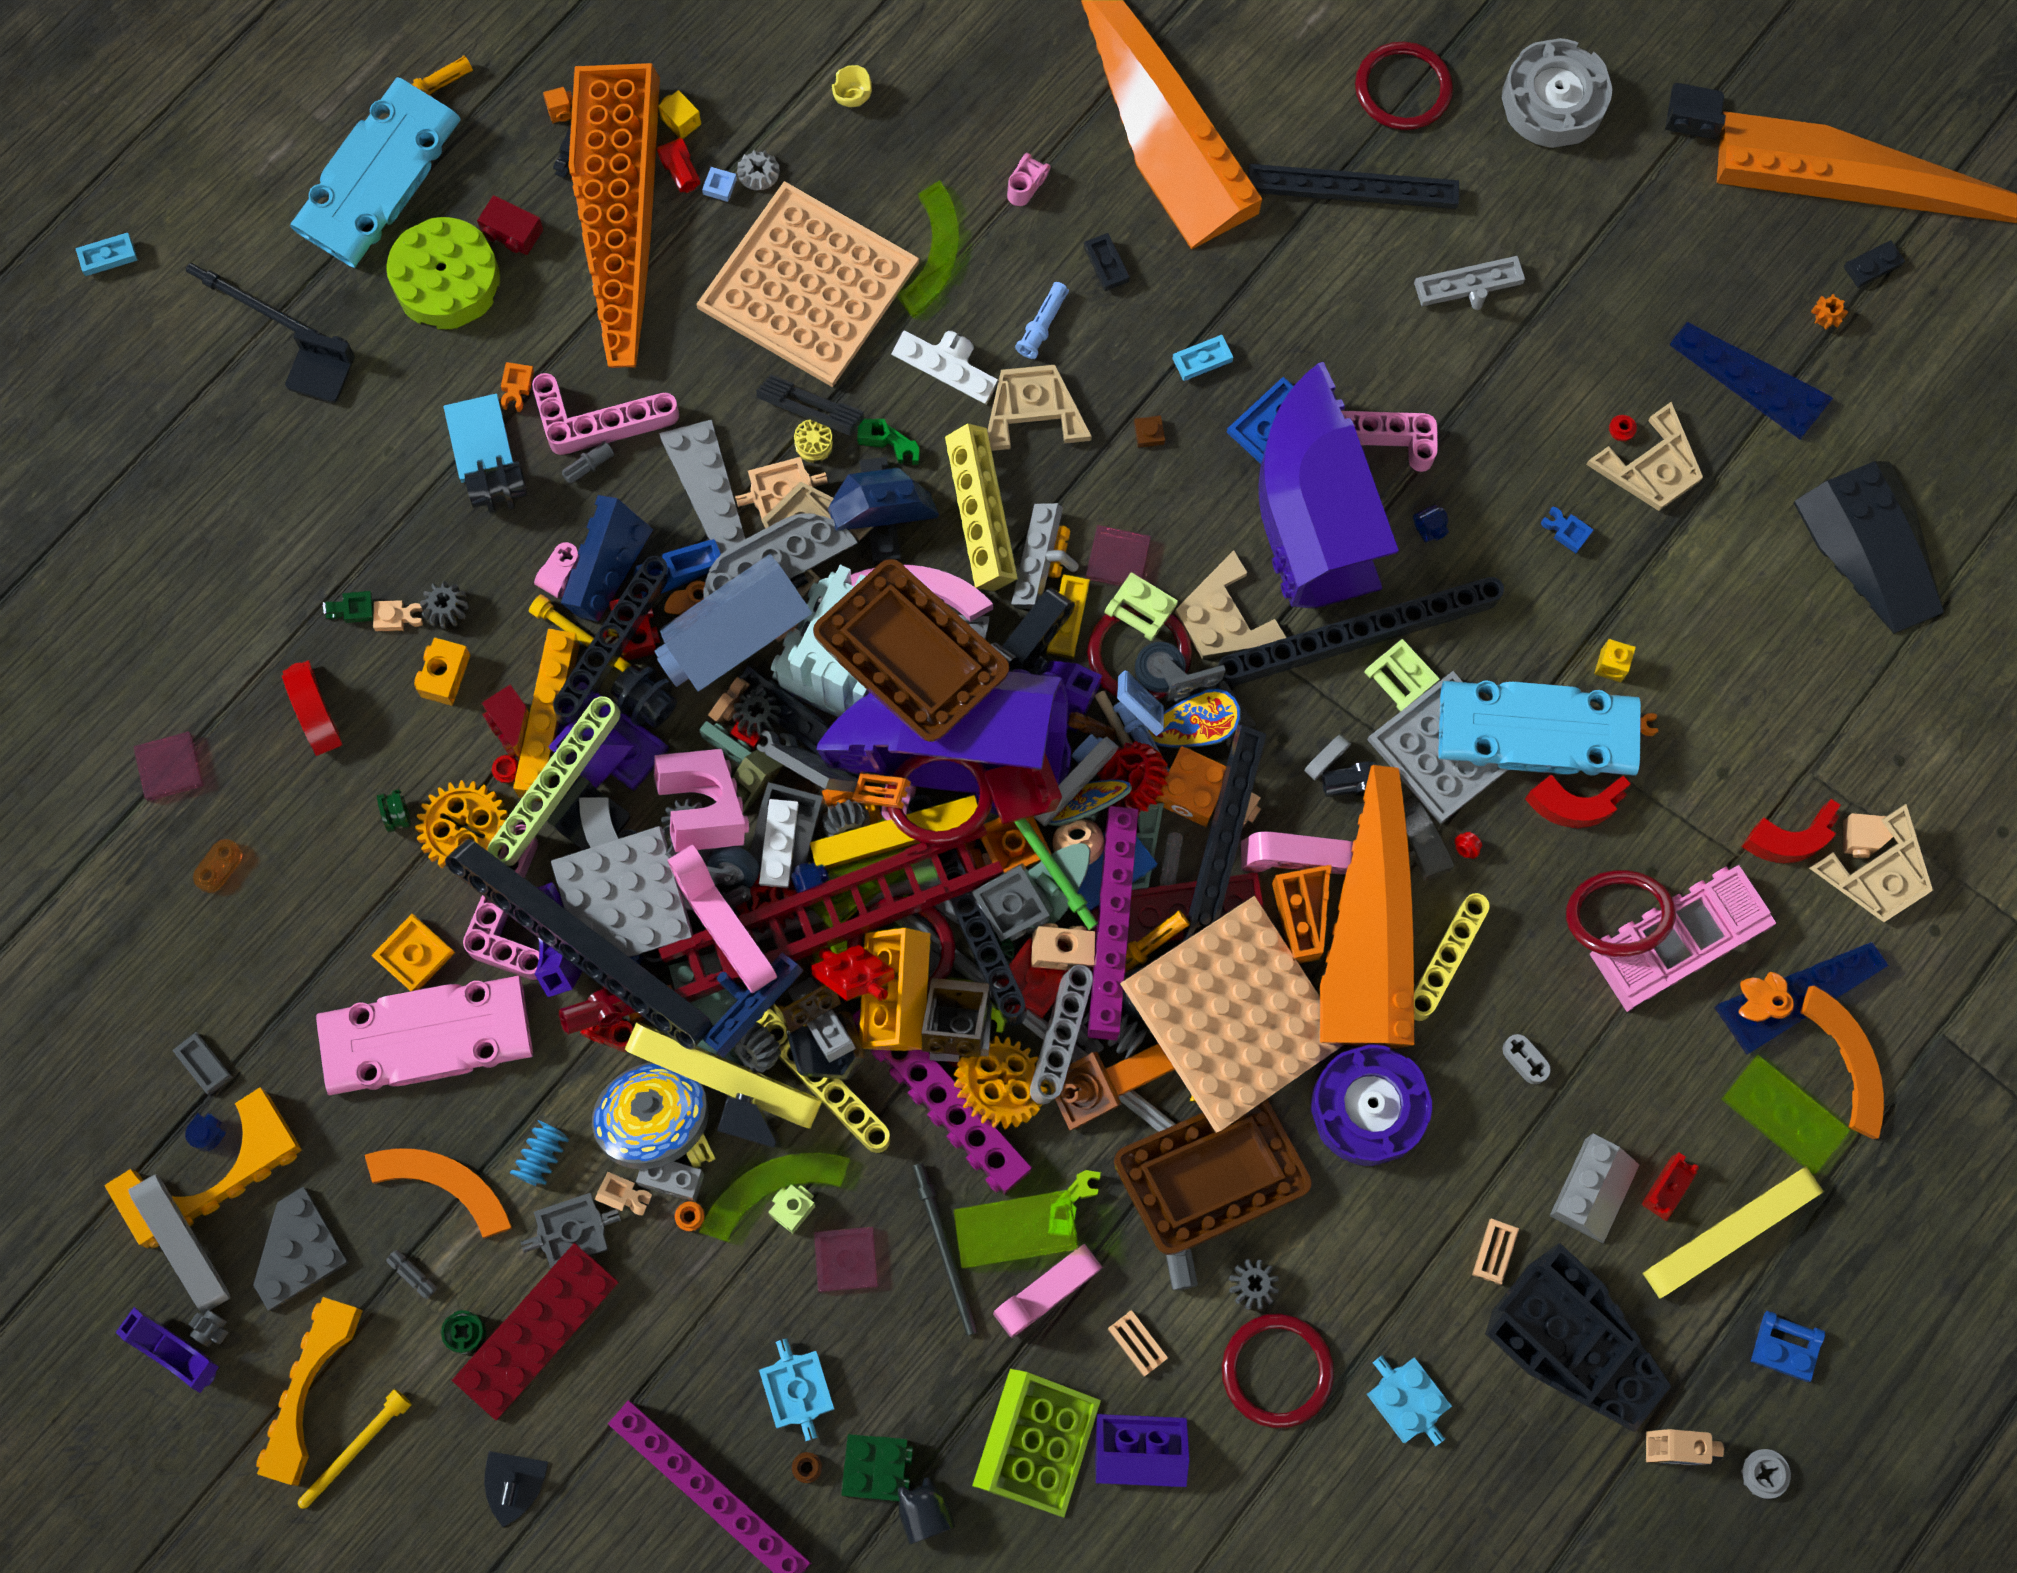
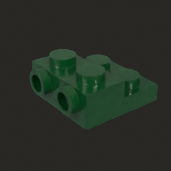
(875, 1467)

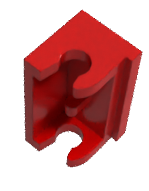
(1670, 1186)

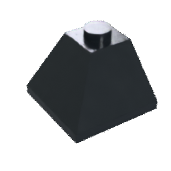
(747, 1121)

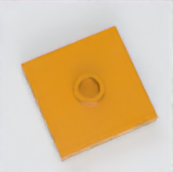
(413, 953)

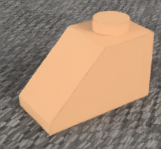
(1864, 835)

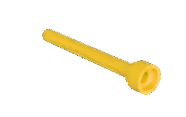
(544, 609)
(395, 1404)

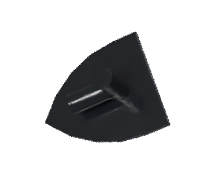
(512, 1484)

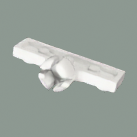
(947, 363)

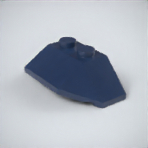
(879, 500)

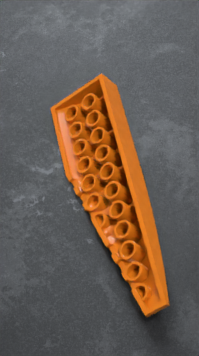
(1169, 131)
(1842, 166)
(614, 190)

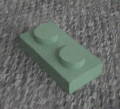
(718, 737)

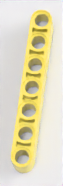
(723, 1075)
(826, 1086)
(1732, 1232)

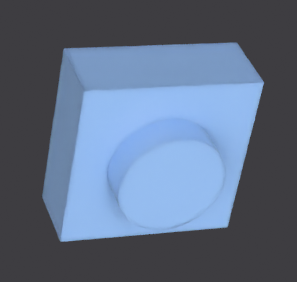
(719, 184)

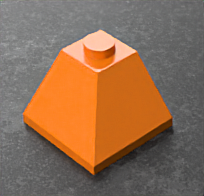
(1009, 845)

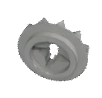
(758, 180)
(1778, 1480)

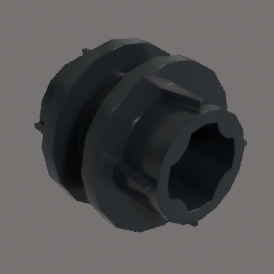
(495, 484)
(642, 695)

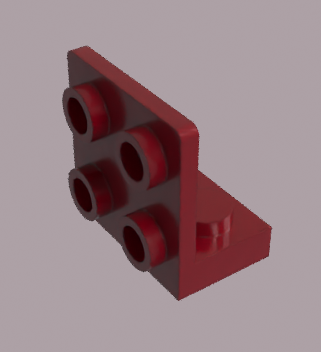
(1023, 791)

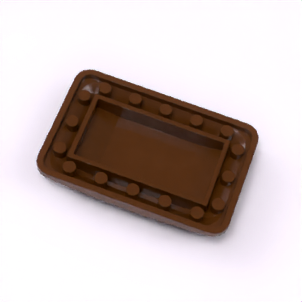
(910, 650)
(1206, 1182)

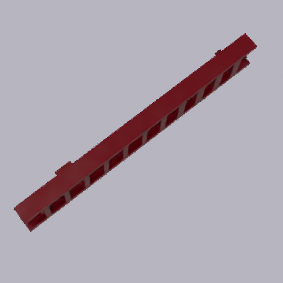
(813, 943)

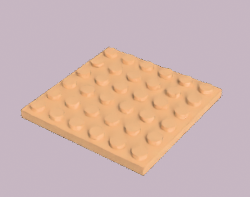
(808, 284)
(1232, 1013)

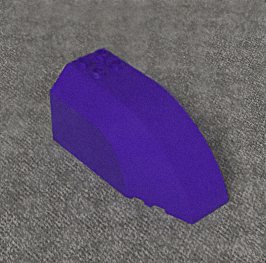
(1321, 499)
(1008, 728)

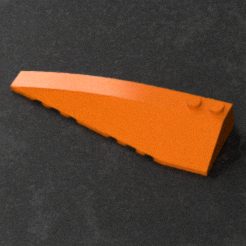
(1371, 958)

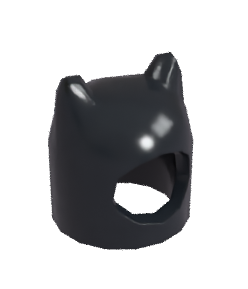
(924, 1512)

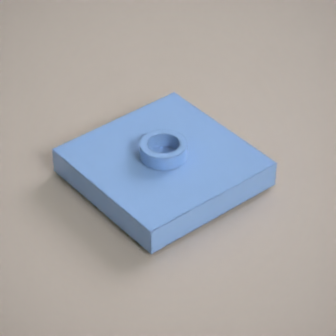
(1140, 702)

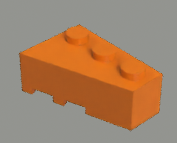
(1303, 910)

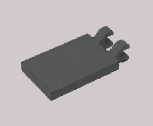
(806, 763)

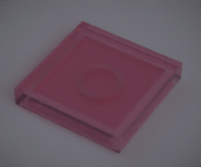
(1116, 555)
(168, 766)
(845, 1259)

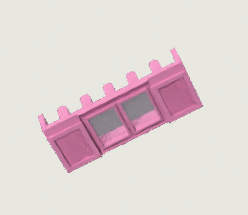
(1706, 927)

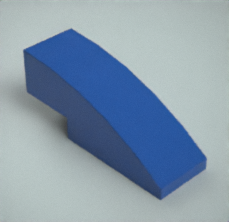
(687, 564)

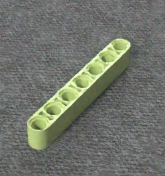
(555, 766)

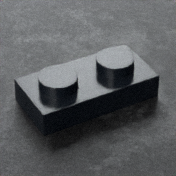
(1106, 262)
(1874, 264)

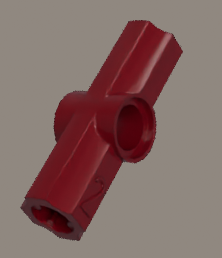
(600, 1009)

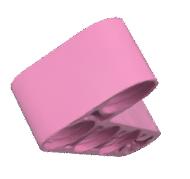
(1408, 436)
(1295, 852)
(1047, 1291)

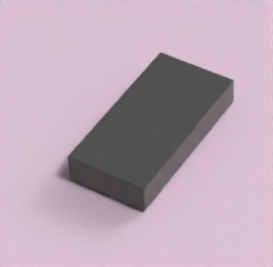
(202, 1063)

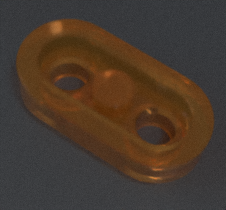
(219, 866)

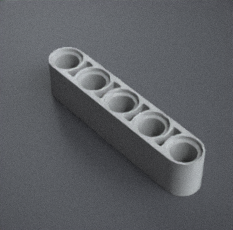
(1052, 1043)
(179, 1243)

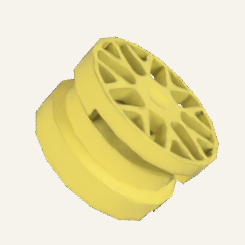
(813, 441)
(700, 1152)

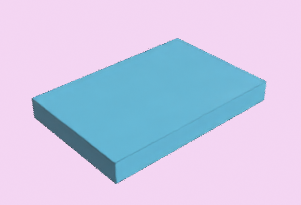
(477, 433)

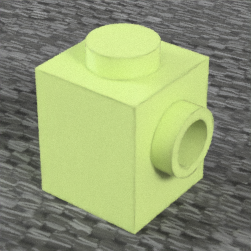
(792, 1207)

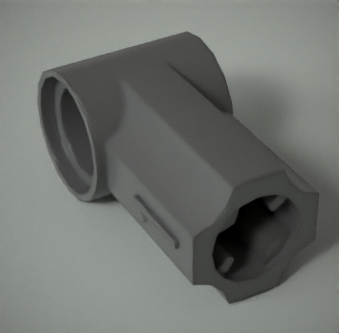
(1182, 1270)

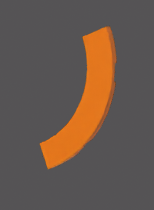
(1858, 1057)
(444, 1173)

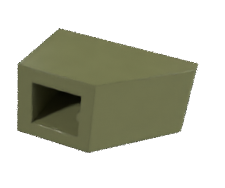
(754, 775)

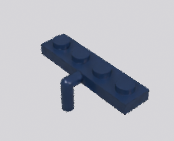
(749, 1005)

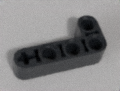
(1036, 630)

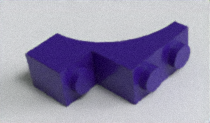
(553, 970)
(168, 1349)

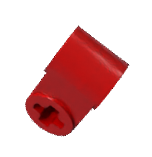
(608, 1035)

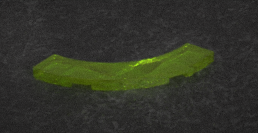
(942, 252)
(766, 1179)

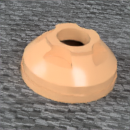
(1093, 837)

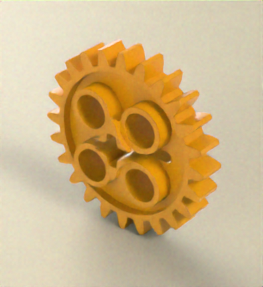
(475, 805)
(999, 1083)

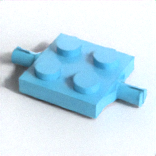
(796, 1389)
(1409, 1400)

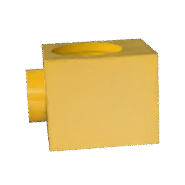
(679, 114)
(1614, 660)

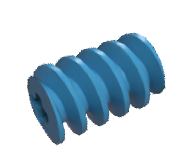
(539, 1155)

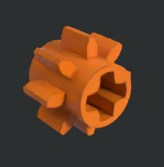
(1829, 311)

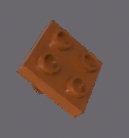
(1086, 1092)

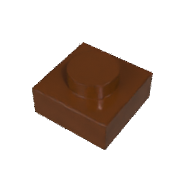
(1149, 431)

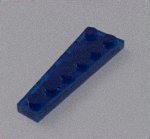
(1765, 387)
(1832, 976)

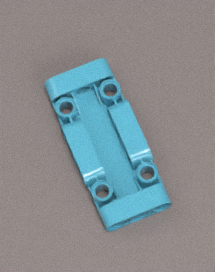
(375, 172)
(1539, 728)

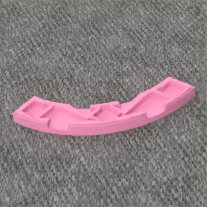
(951, 589)

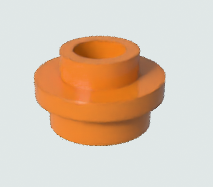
(689, 1207)

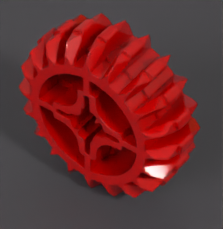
(1143, 769)

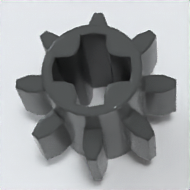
(208, 1328)

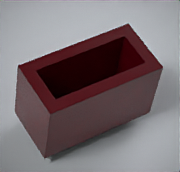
(510, 225)

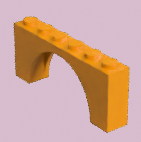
(264, 1146)

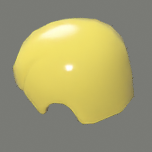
(852, 86)

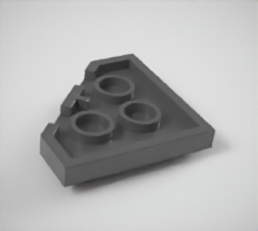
(296, 1251)

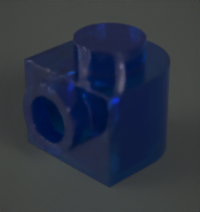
(1431, 523)
(809, 876)
(204, 1132)

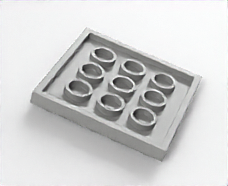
(1412, 745)
(625, 892)

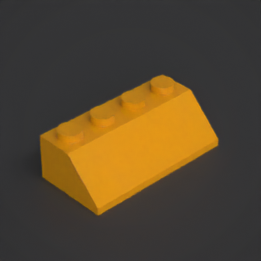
(900, 1017)

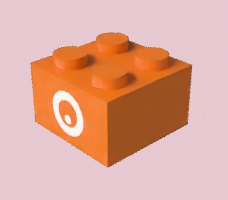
(1193, 786)

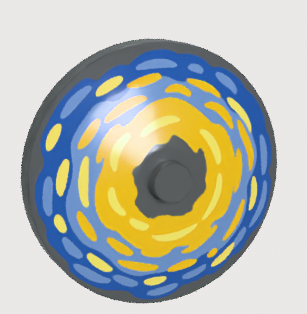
(649, 1117)

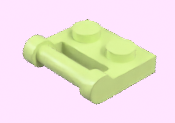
(1144, 599)
(1408, 669)

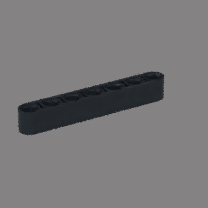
(611, 652)

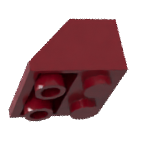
(509, 717)

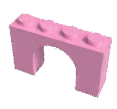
(706, 774)

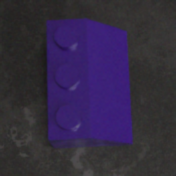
(1141, 1450)

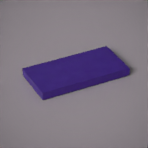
(640, 760)

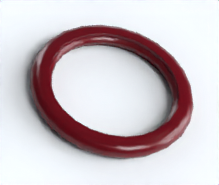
(1389, 120)
(1102, 627)
(946, 836)
(1666, 924)
(943, 929)
(1232, 1386)

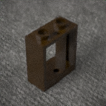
(971, 996)
(801, 1011)

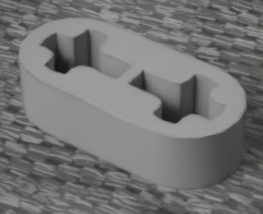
(1327, 757)
(1531, 1055)

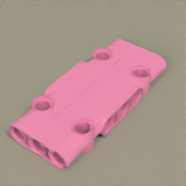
(424, 1035)

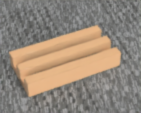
(1484, 1248)
(1122, 1323)

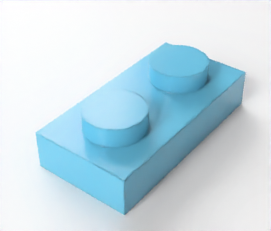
(106, 254)
(1202, 357)

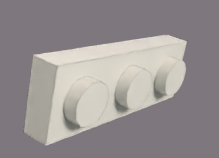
(779, 843)

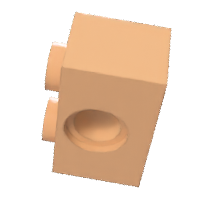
(1048, 955)

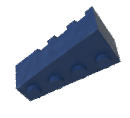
(604, 558)

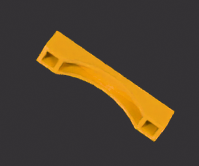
(555, 668)
(286, 1451)

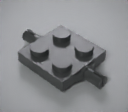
(570, 1223)

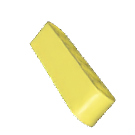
(1454, 945)

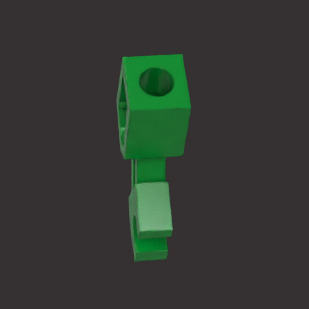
(900, 443)

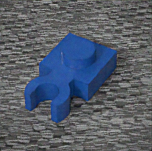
(1570, 532)

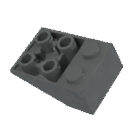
(808, 820)

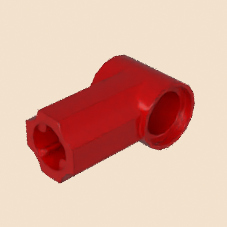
(677, 160)

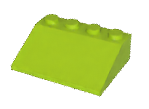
(1036, 1442)

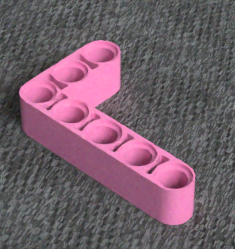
(599, 419)
(719, 919)
(491, 932)

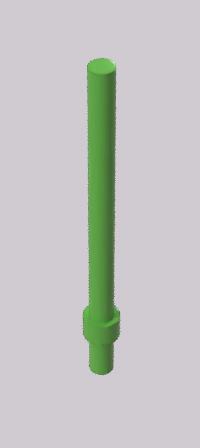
(1076, 901)

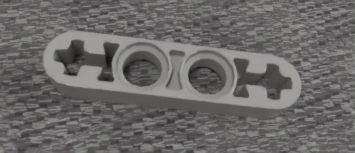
(1081, 776)

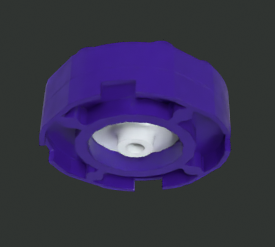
(1366, 1133)

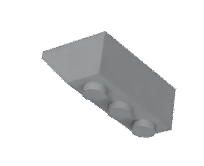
(1595, 1188)

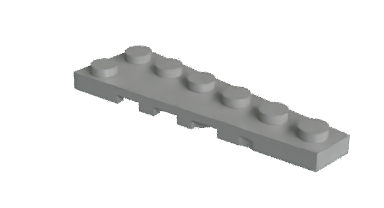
(704, 477)

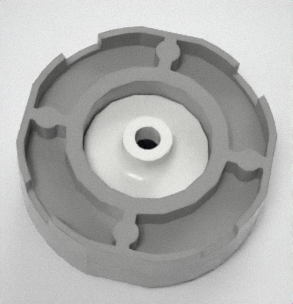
(1556, 93)

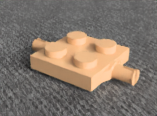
(774, 482)

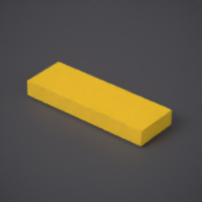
(1066, 639)

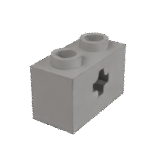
(672, 1180)

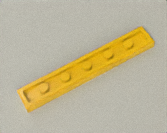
(886, 836)

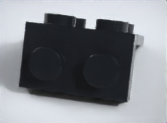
(1695, 111)
(320, 365)
(567, 817)
(811, 1059)

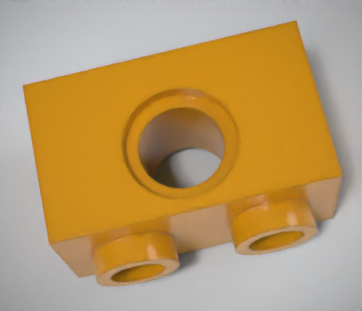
(442, 687)

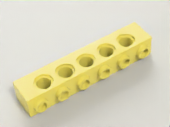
(981, 507)

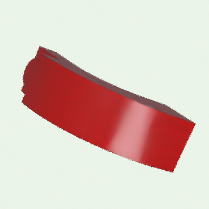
(311, 708)
(1570, 811)
(1783, 846)

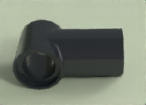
(1347, 780)

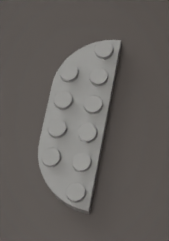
(793, 542)

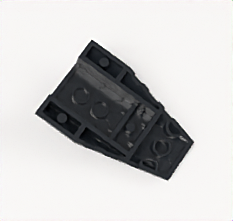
(1875, 541)
(1576, 1340)

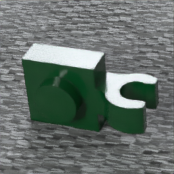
(354, 607)

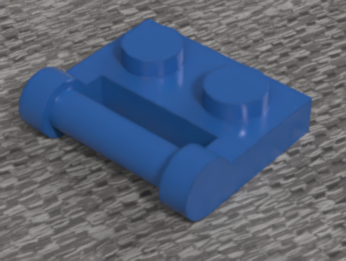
(1785, 1356)

